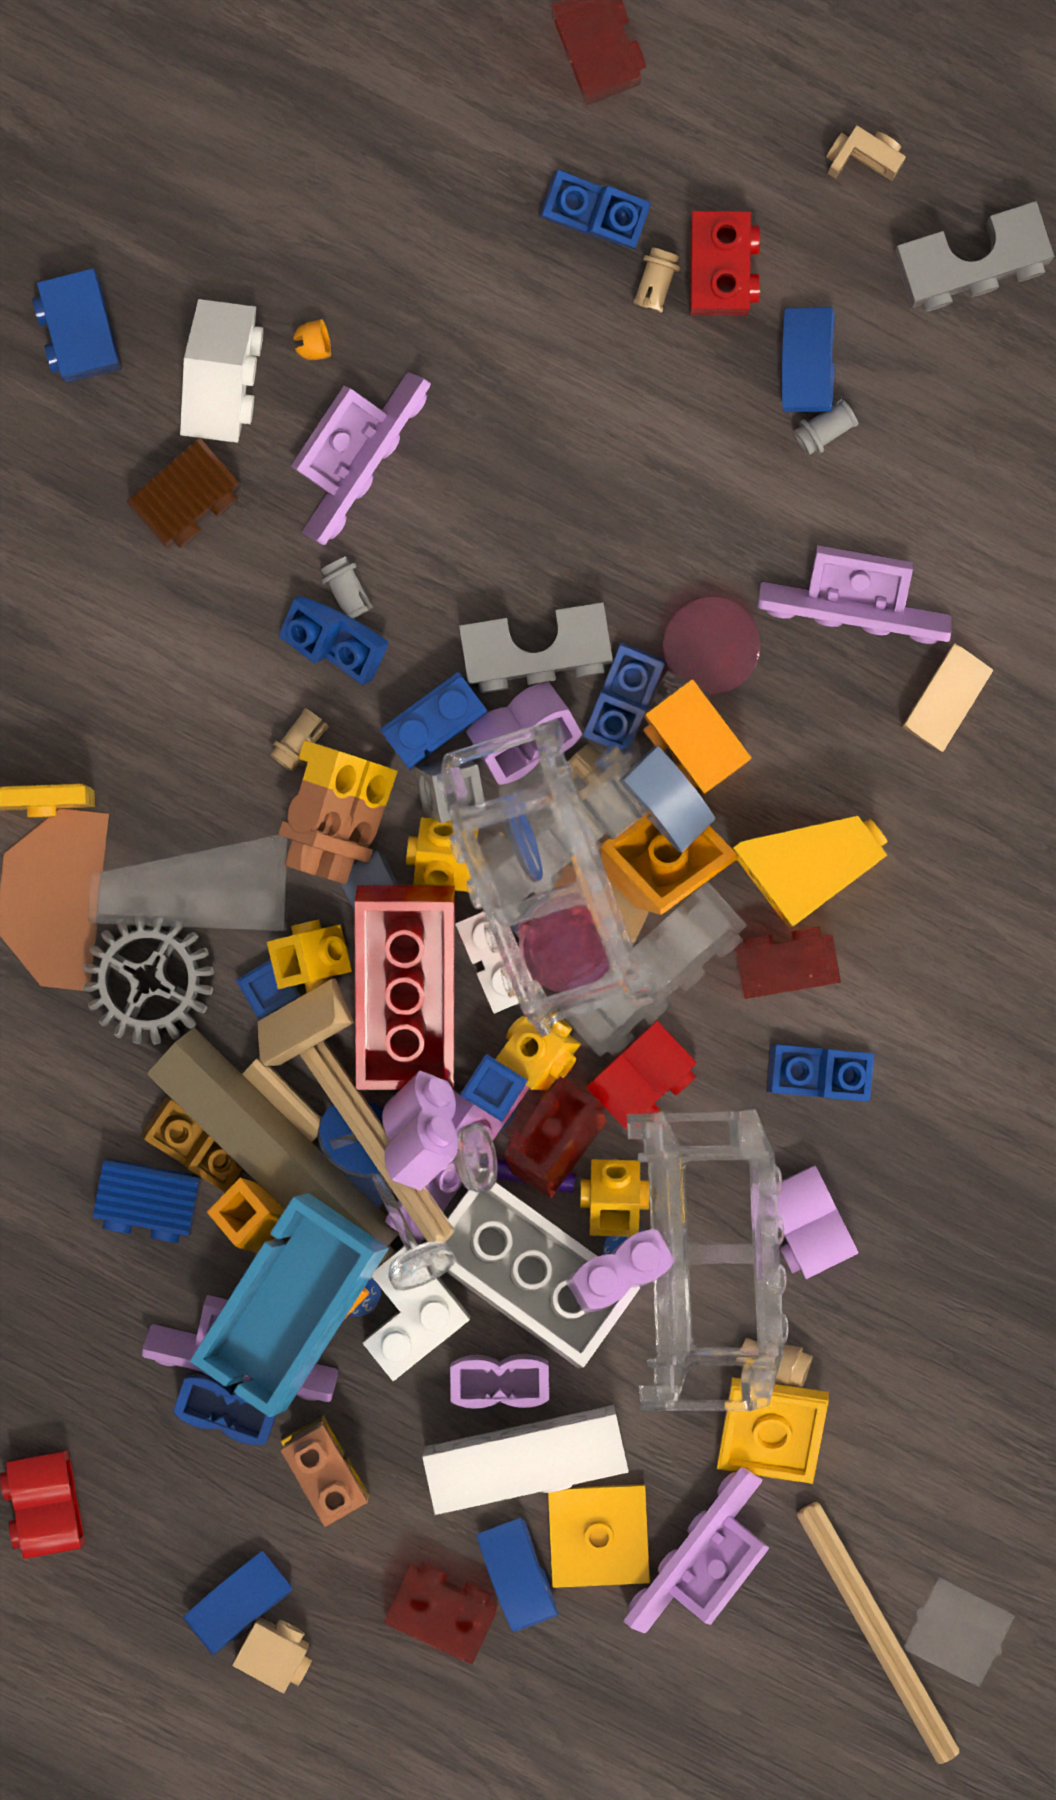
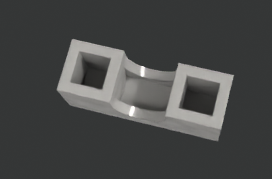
(934, 273)
(579, 646)

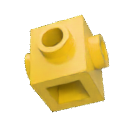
(434, 857)
(319, 955)
(539, 1057)
(617, 1187)

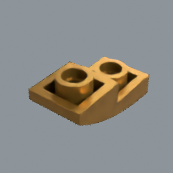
(189, 1144)

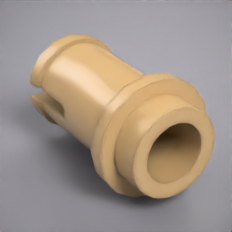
(656, 279)
(307, 728)

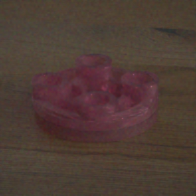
(712, 644)
(563, 949)

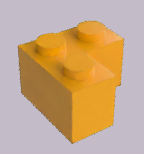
(696, 738)

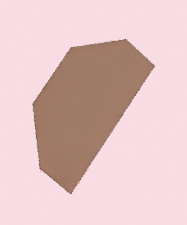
(48, 897)

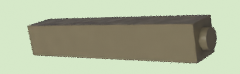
(259, 1134)

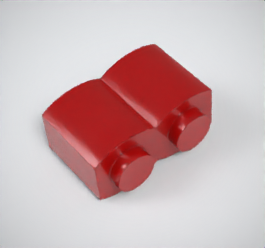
(643, 1074)
(43, 1503)

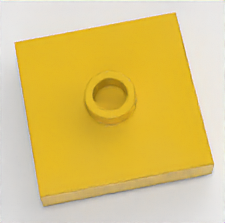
(44, 799)
(777, 1438)
(599, 1536)

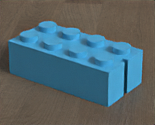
(289, 1304)

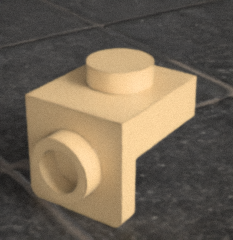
(875, 151)

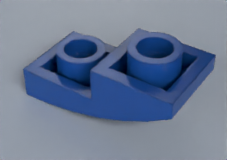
(594, 209)
(807, 359)
(329, 634)
(624, 697)
(820, 1072)
(516, 1575)
(237, 1603)

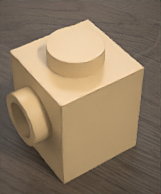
(274, 1654)

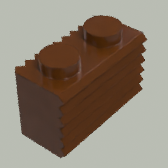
(185, 495)

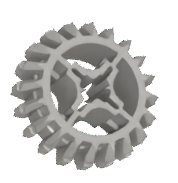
(127, 1017)

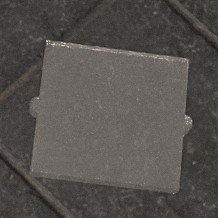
(959, 1631)

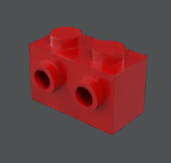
(721, 263)

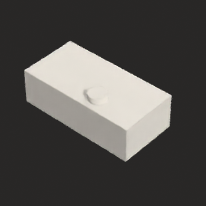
(522, 1270)
(524, 1460)

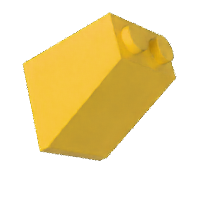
(810, 864)

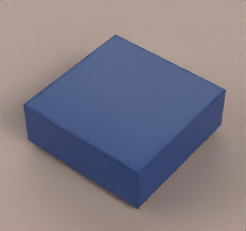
(262, 992)
(494, 1087)

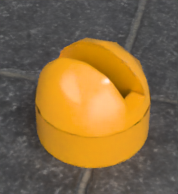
(315, 340)

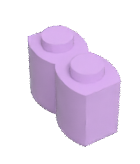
(529, 708)
(420, 1130)
(811, 1225)
(612, 1275)
(484, 1381)

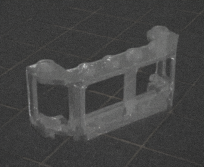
(592, 887)
(672, 1290)

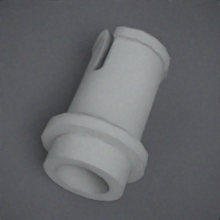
(825, 427)
(346, 587)

